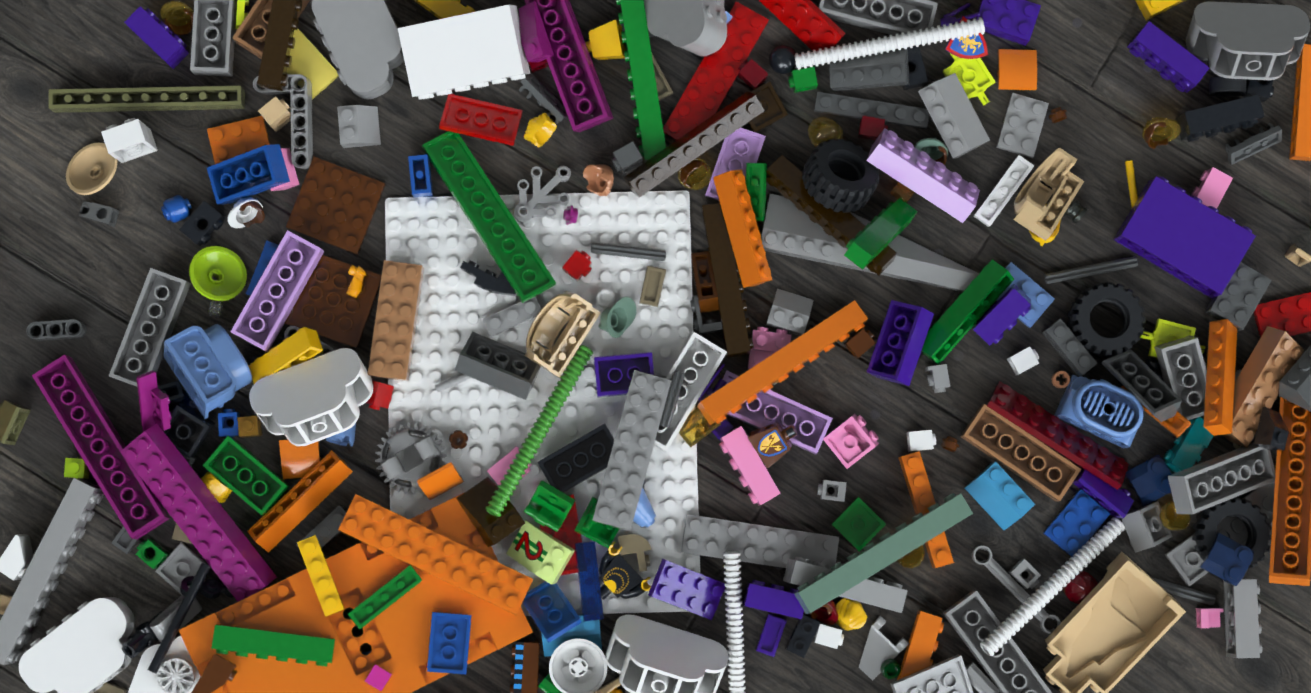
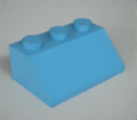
(999, 496)
(586, 630)

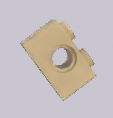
(276, 113)

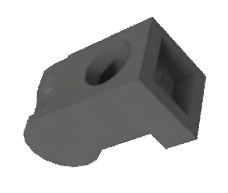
(99, 213)

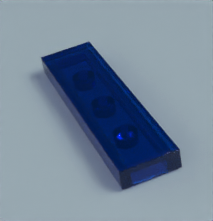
(589, 581)

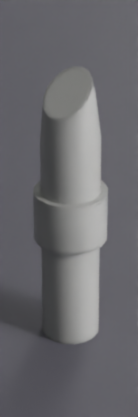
(451, 382)

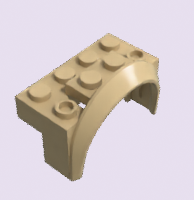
(1032, 199)
(549, 324)

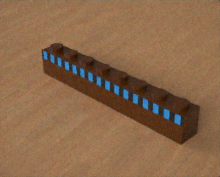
(526, 667)

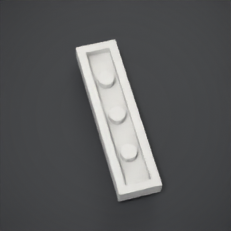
(1003, 191)

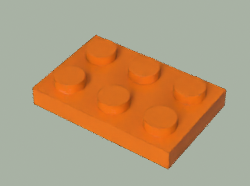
(237, 138)

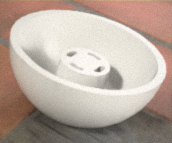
(566, 675)

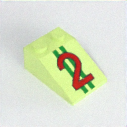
(540, 552)

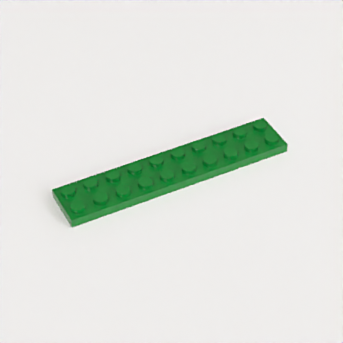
(489, 215)

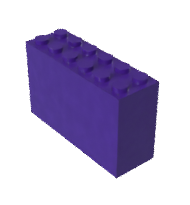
(1185, 237)

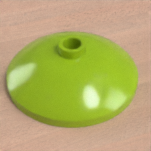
(223, 265)

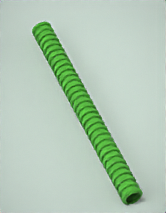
(539, 431)

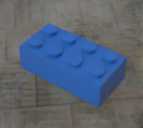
(248, 174)

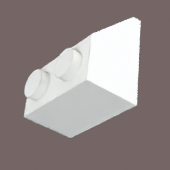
(16, 557)

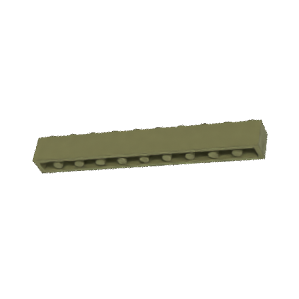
(146, 99)

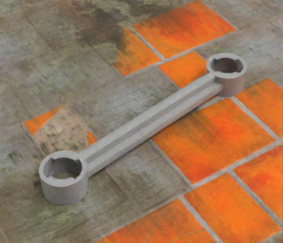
(1012, 585)

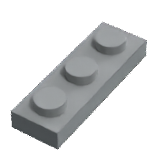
(512, 316)

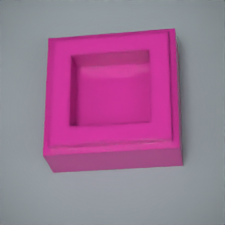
(378, 677)

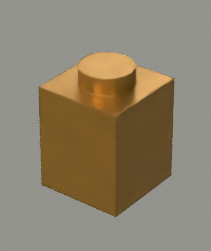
(249, 426)

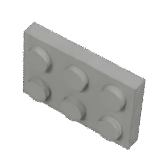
(1022, 125)

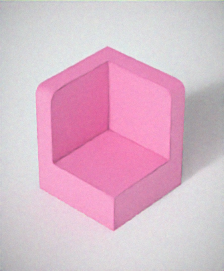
(1208, 617)

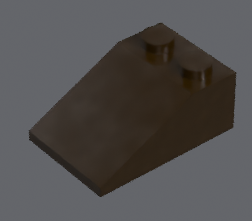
(490, 527)

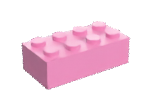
(750, 466)

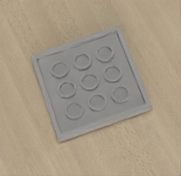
(943, 677)

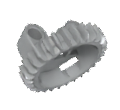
(400, 440)

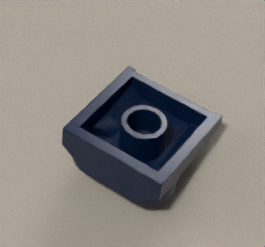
(1150, 480)
(1228, 559)

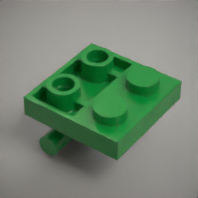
(549, 506)
(598, 532)

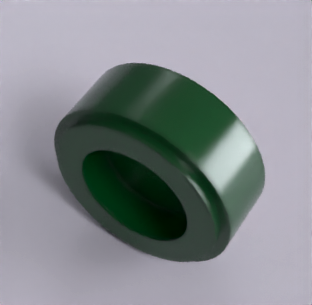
(890, 668)

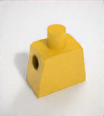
(606, 41)

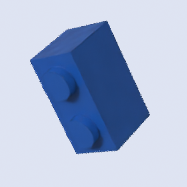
(420, 176)

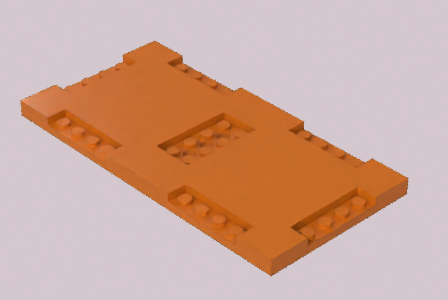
(396, 635)

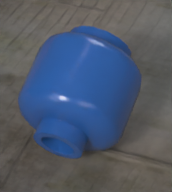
(176, 208)

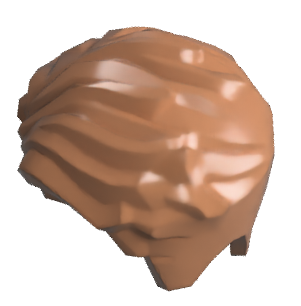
(599, 178)

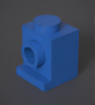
(223, 418)

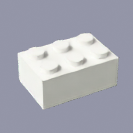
(129, 140)

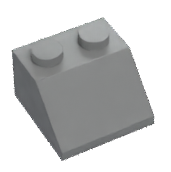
(358, 126)
(789, 312)
(1145, 527)

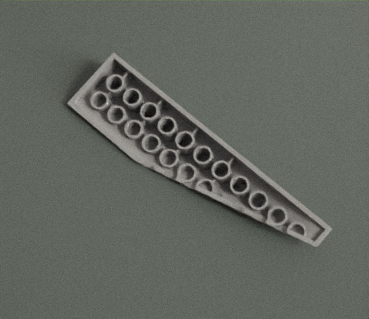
(795, 235)

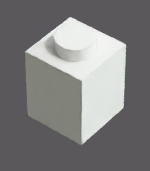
(1023, 360)
(920, 440)
(828, 636)

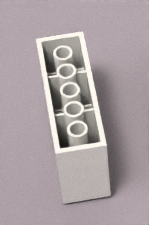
(463, 52)

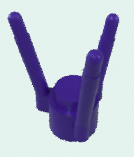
(949, 19)

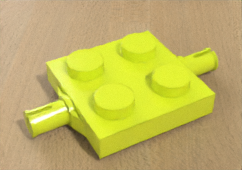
(972, 76)
(1165, 332)

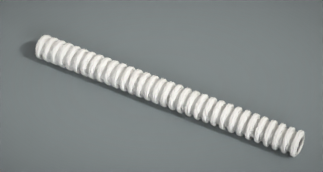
(890, 43)
(1052, 586)
(734, 622)

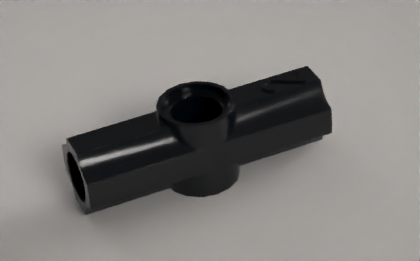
(141, 639)

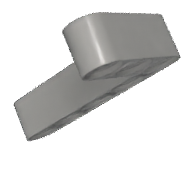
(297, 113)

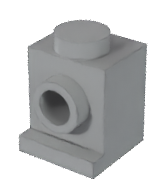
(938, 378)
(839, 490)
(1021, 566)

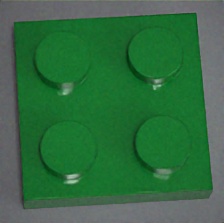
(858, 524)

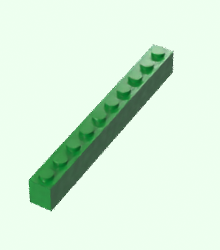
(642, 77)

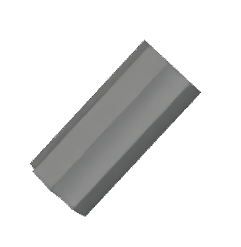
(980, 680)

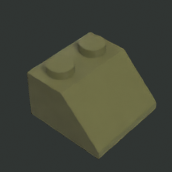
(11, 421)

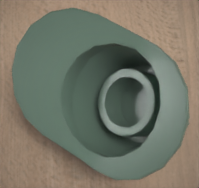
(619, 317)

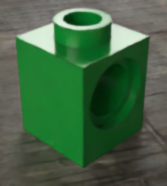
(803, 80)
(160, 553)

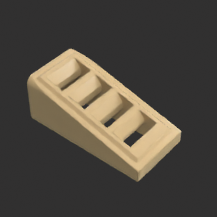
(1297, 256)

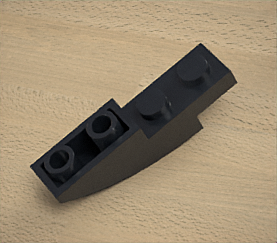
(487, 280)

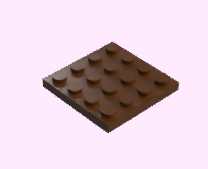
(335, 205)
(327, 306)

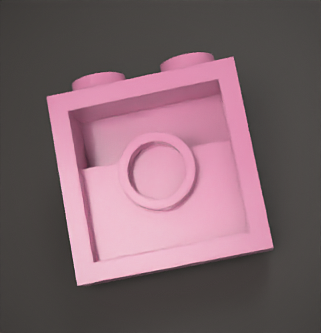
(766, 344)
(851, 440)

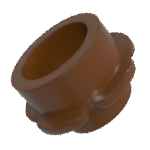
(1057, 115)
(463, 439)
(950, 444)

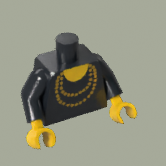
(620, 576)

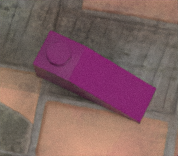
(533, 34)

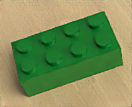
(246, 475)

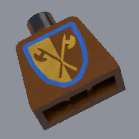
(772, 442)

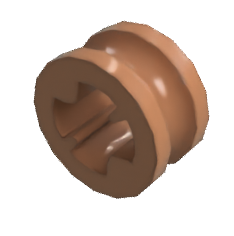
(1065, 375)

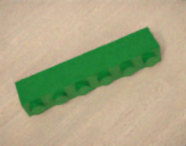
(879, 233)
(966, 311)
(273, 644)

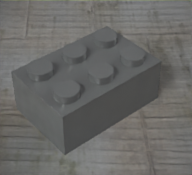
(1239, 297)

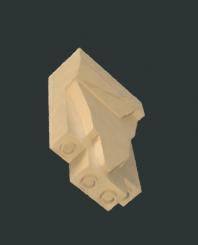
(1110, 629)

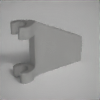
(878, 649)

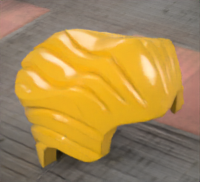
(540, 130)
(218, 490)
(850, 614)

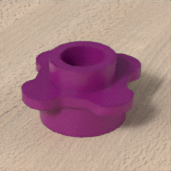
(570, 215)

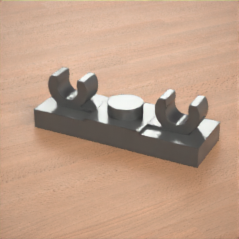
(544, 98)
(1254, 144)

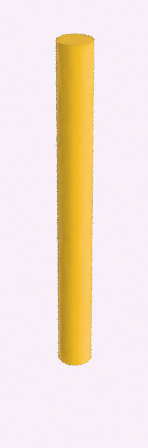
(1131, 182)

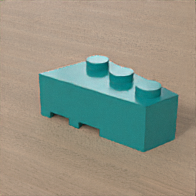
(1188, 446)

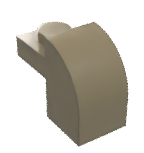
(635, 544)

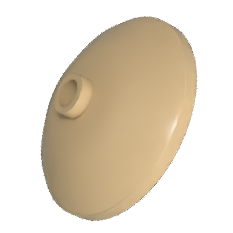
(90, 169)

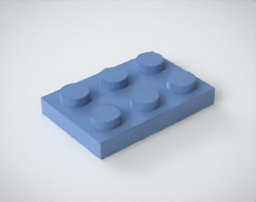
(1039, 297)

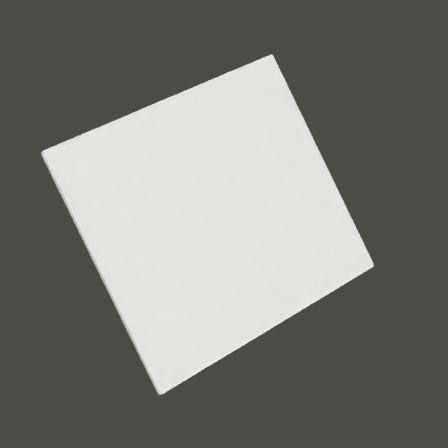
(450, 307)

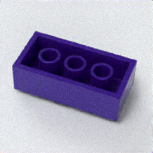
(1167, 57)
(900, 342)

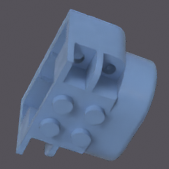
(207, 366)
(1084, 408)

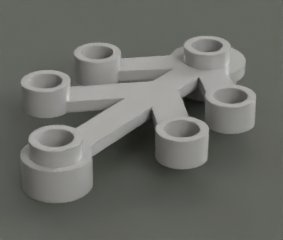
(540, 196)

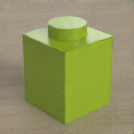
(76, 468)

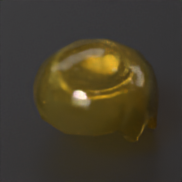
(1171, 519)
(913, 558)

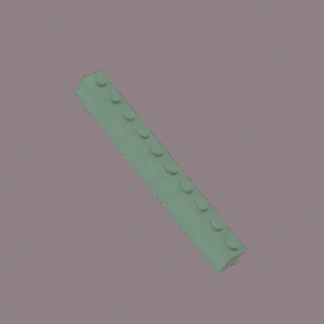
(880, 555)

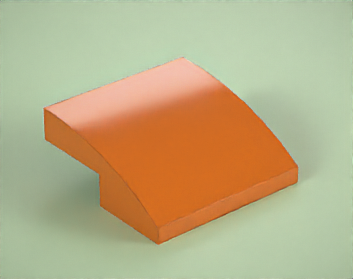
(1017, 69)
(298, 460)
(440, 481)

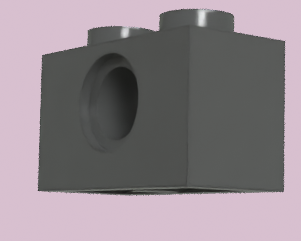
(627, 158)

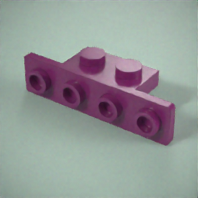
(152, 402)

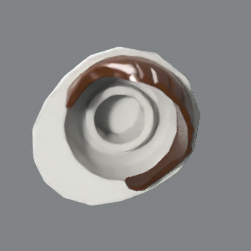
(245, 213)

